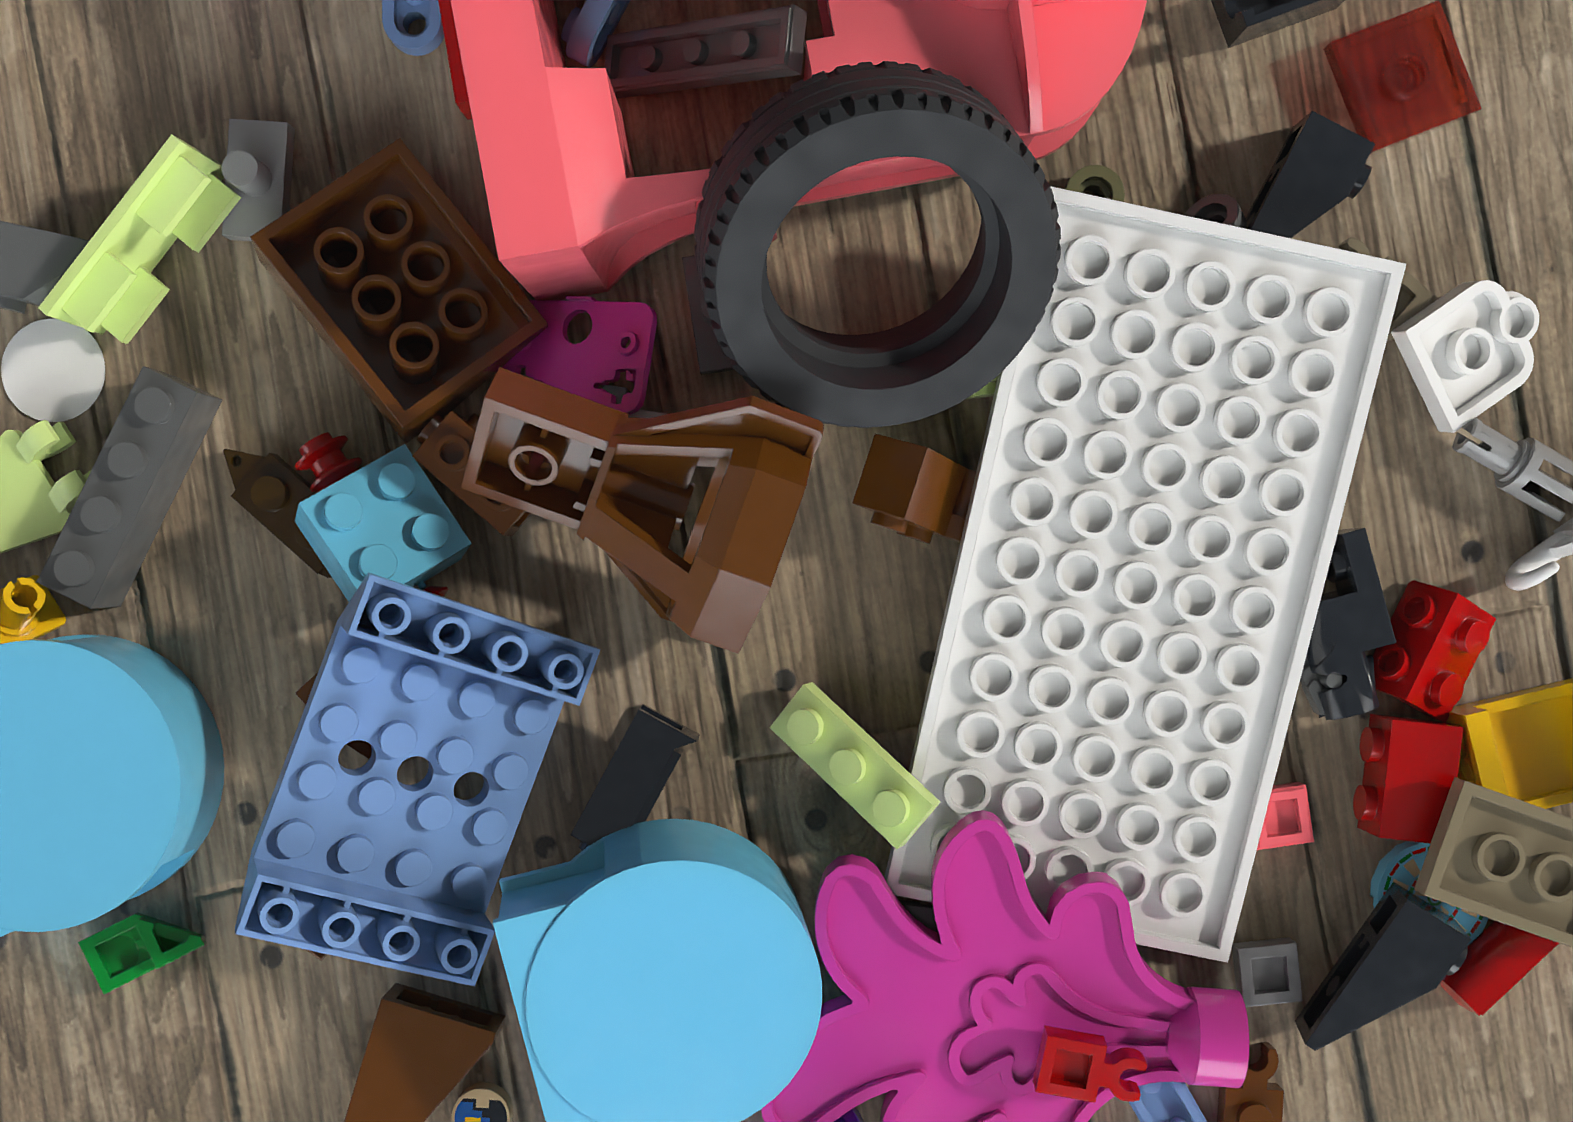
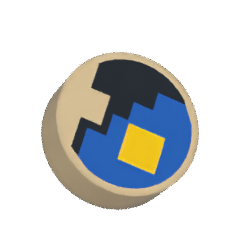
(483, 1104)

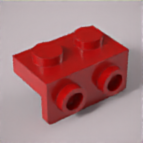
(1434, 648)

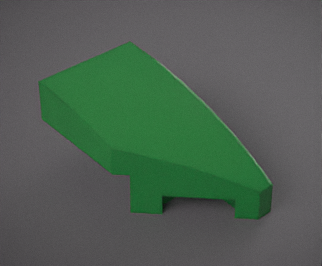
(135, 948)

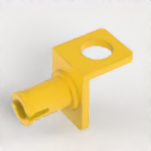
(27, 611)

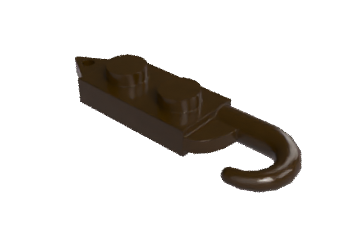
(271, 495)

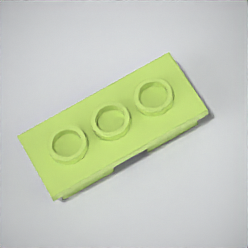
(112, 276)

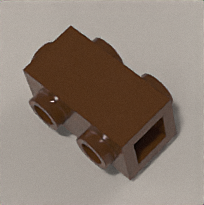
(445, 454)

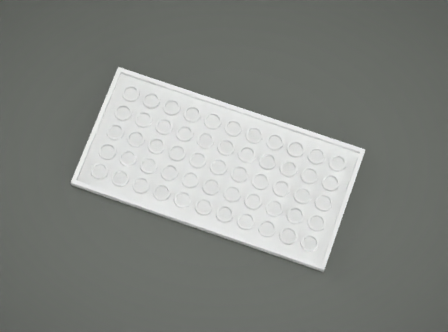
(1149, 560)

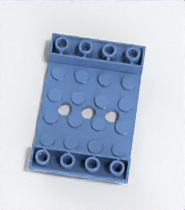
(393, 867)

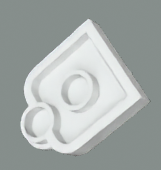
(1469, 350)

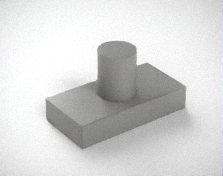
(259, 172)

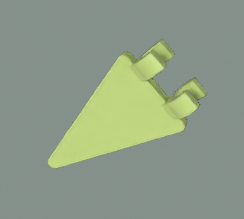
(29, 498)

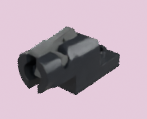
(1348, 622)

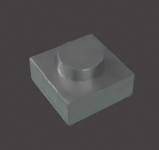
(1267, 971)

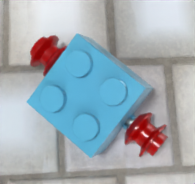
(376, 518)

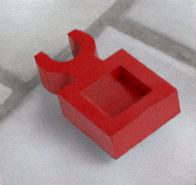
(1077, 1064)

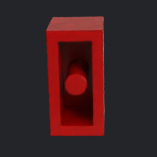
(1405, 776)

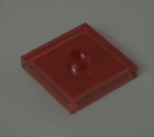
(1402, 77)

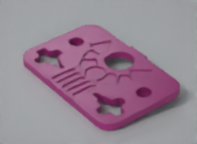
(599, 357)

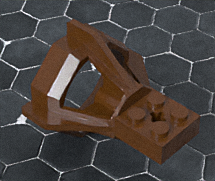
(631, 486)

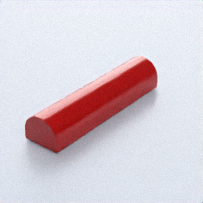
(1495, 965)

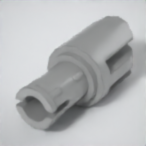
(1517, 464)

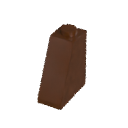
(418, 1054)

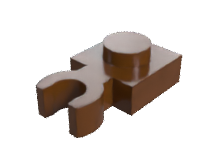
(1256, 1098)

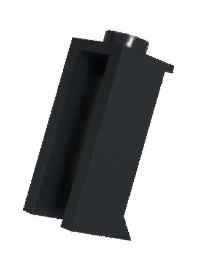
(634, 775)

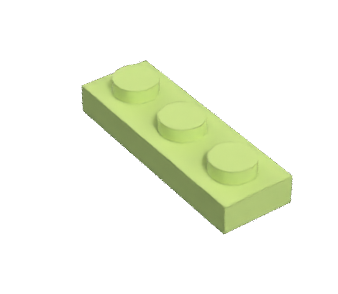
(854, 765)

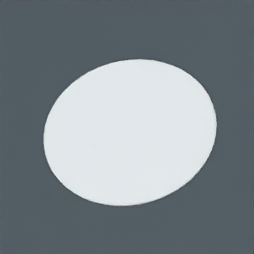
(53, 370)

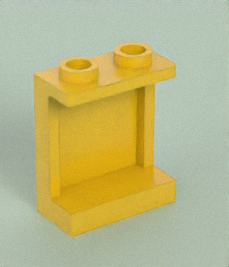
(1520, 743)

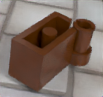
(914, 490)

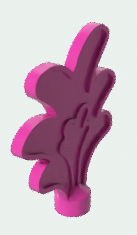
(962, 1012)

